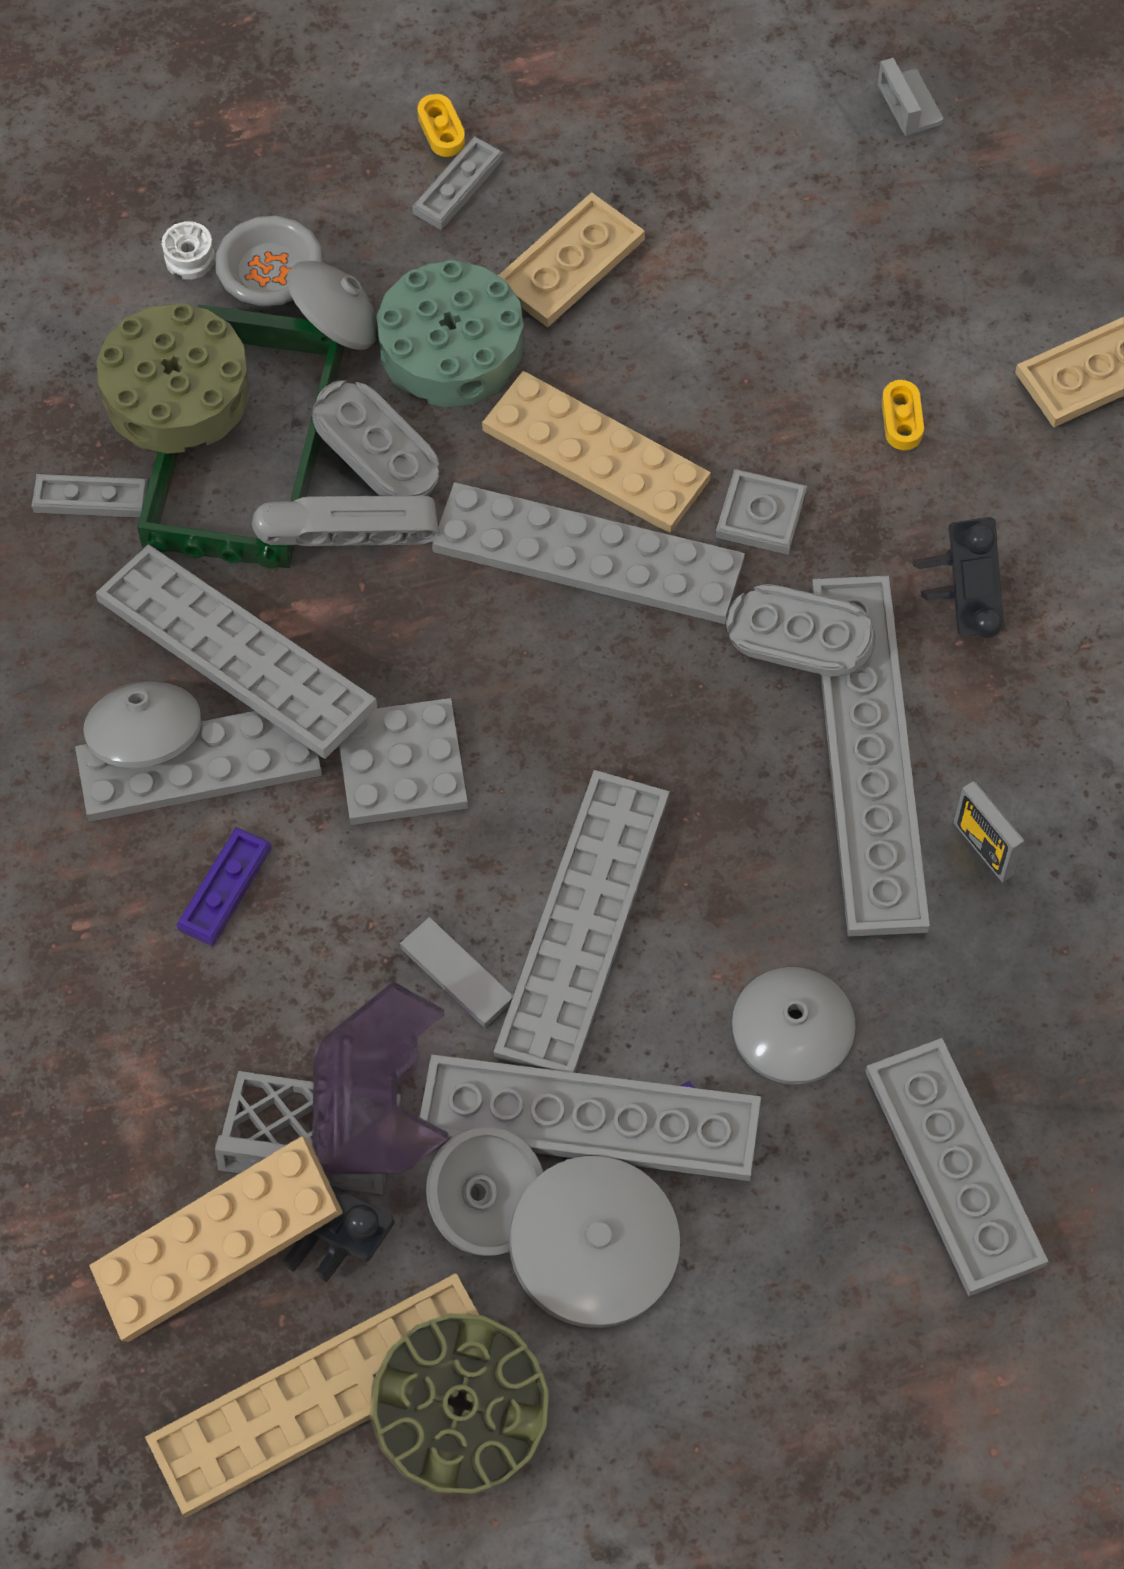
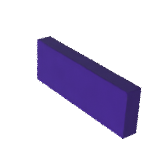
(224, 886)

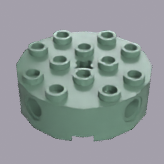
(450, 333)

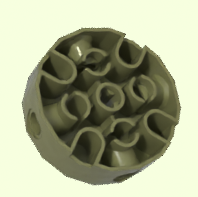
(173, 377)
(497, 1381)

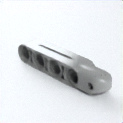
(347, 521)

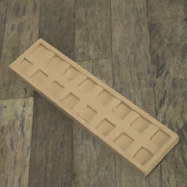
(290, 1406)

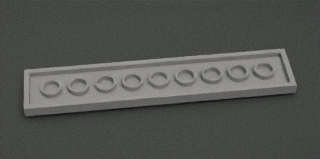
(873, 776)

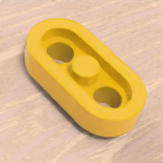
(445, 131)
(902, 418)

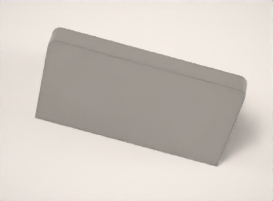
(908, 98)

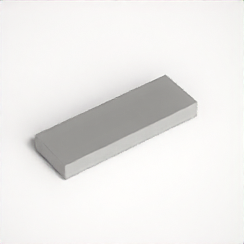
(457, 183)
(89, 495)
(457, 972)

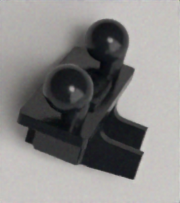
(975, 577)
(354, 1233)

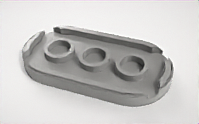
(375, 440)
(801, 630)

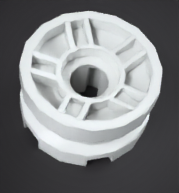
(191, 238)

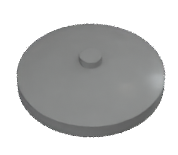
(594, 1241)

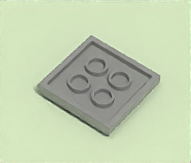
(403, 763)

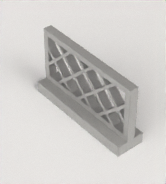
(239, 1154)

